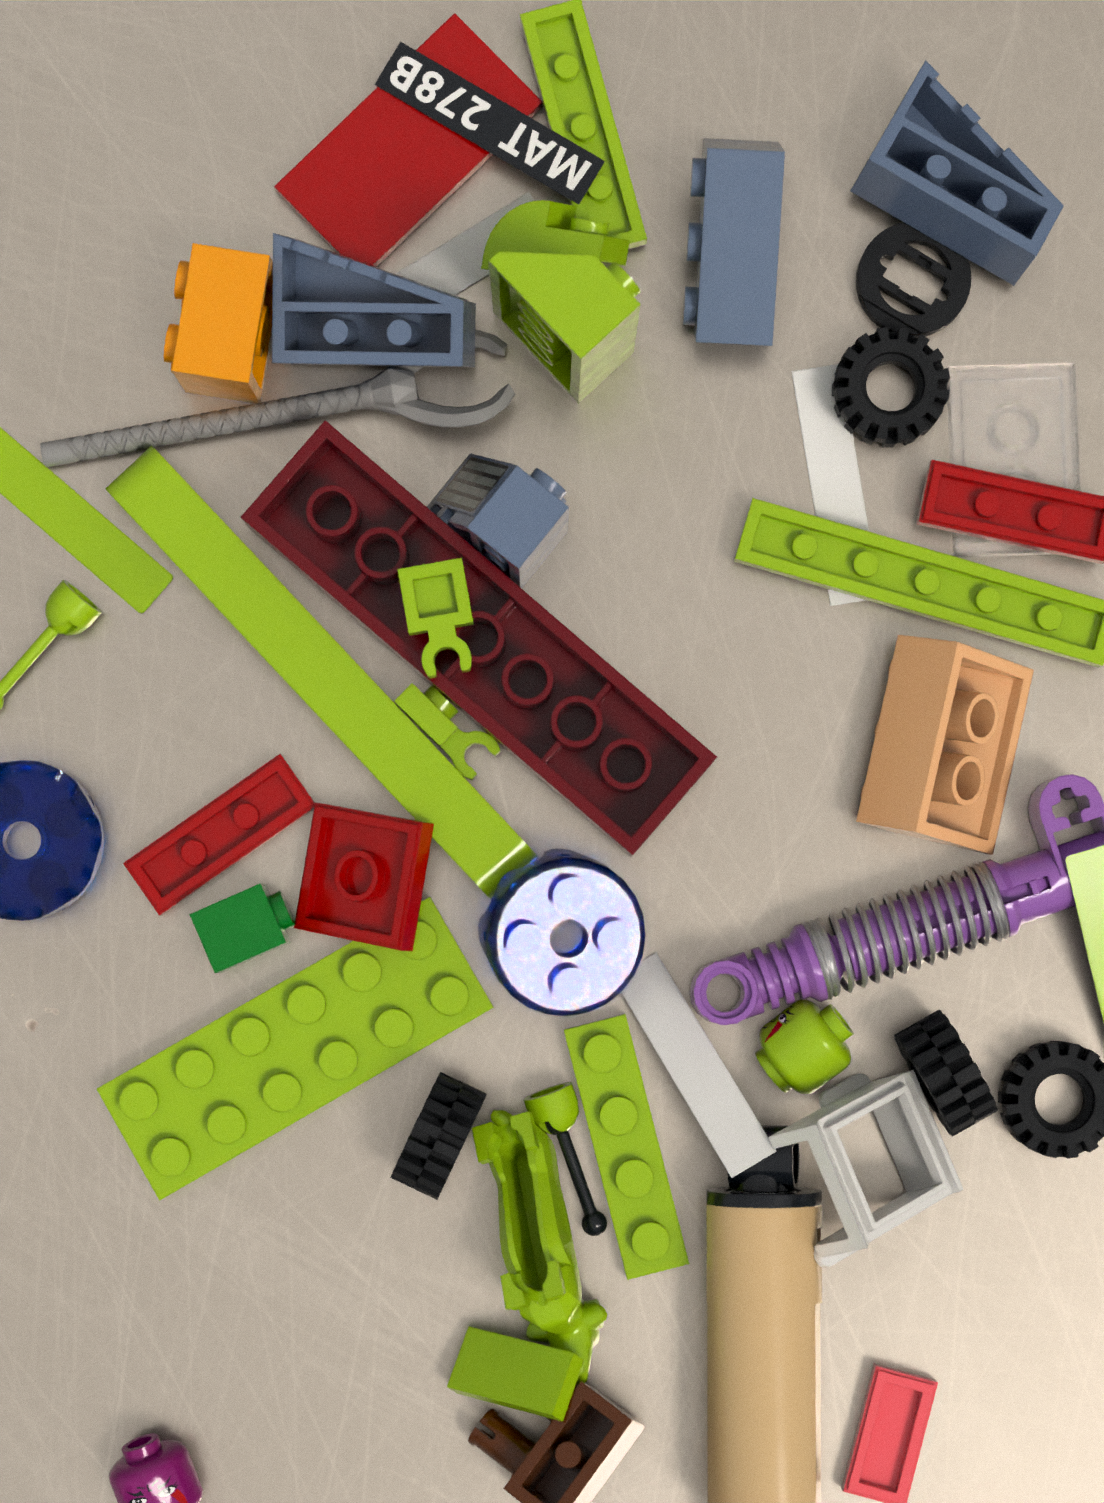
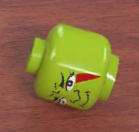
(804, 1047)

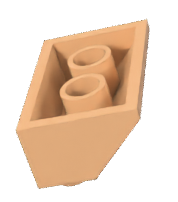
(945, 743)

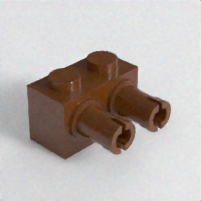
(570, 1456)

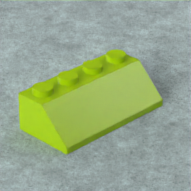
(567, 313)

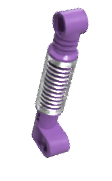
(984, 903)

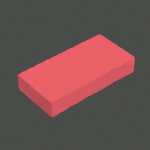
(889, 1435)

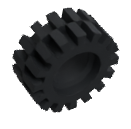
(900, 350)
(946, 1072)
(1019, 1099)
(438, 1135)

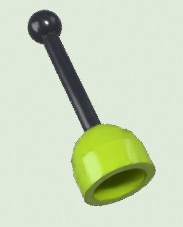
(555, 1113)

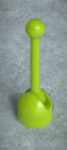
(68, 614)

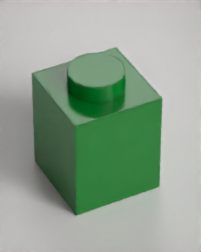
(243, 926)

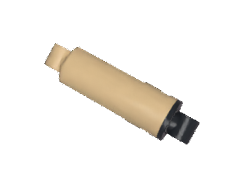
(764, 1334)

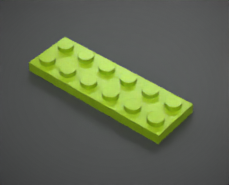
(291, 1052)

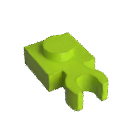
(436, 604)

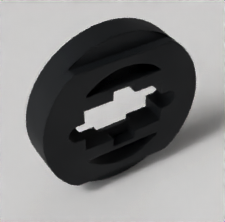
(871, 280)

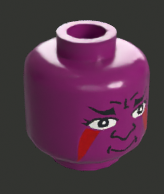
(155, 1472)

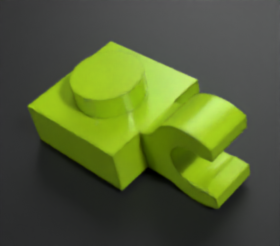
(433, 716)

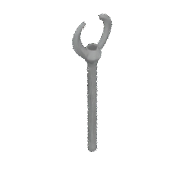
(389, 391)

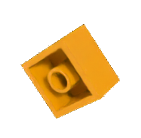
(223, 323)

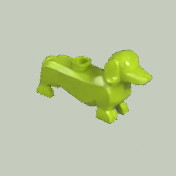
(537, 1237)

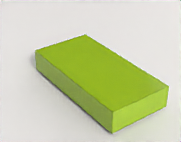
(515, 1373)

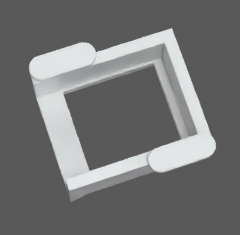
(912, 1144)

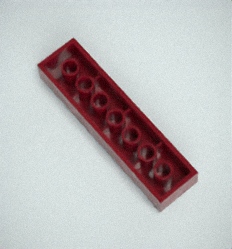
(529, 674)

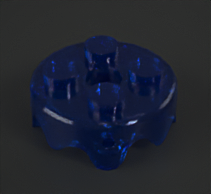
(69, 840)
(532, 903)

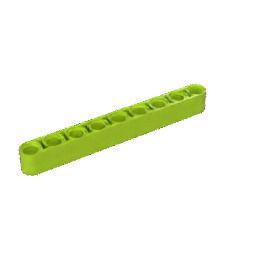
(319, 670)

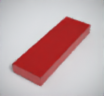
(1013, 511)
(220, 834)

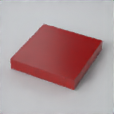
(364, 876)

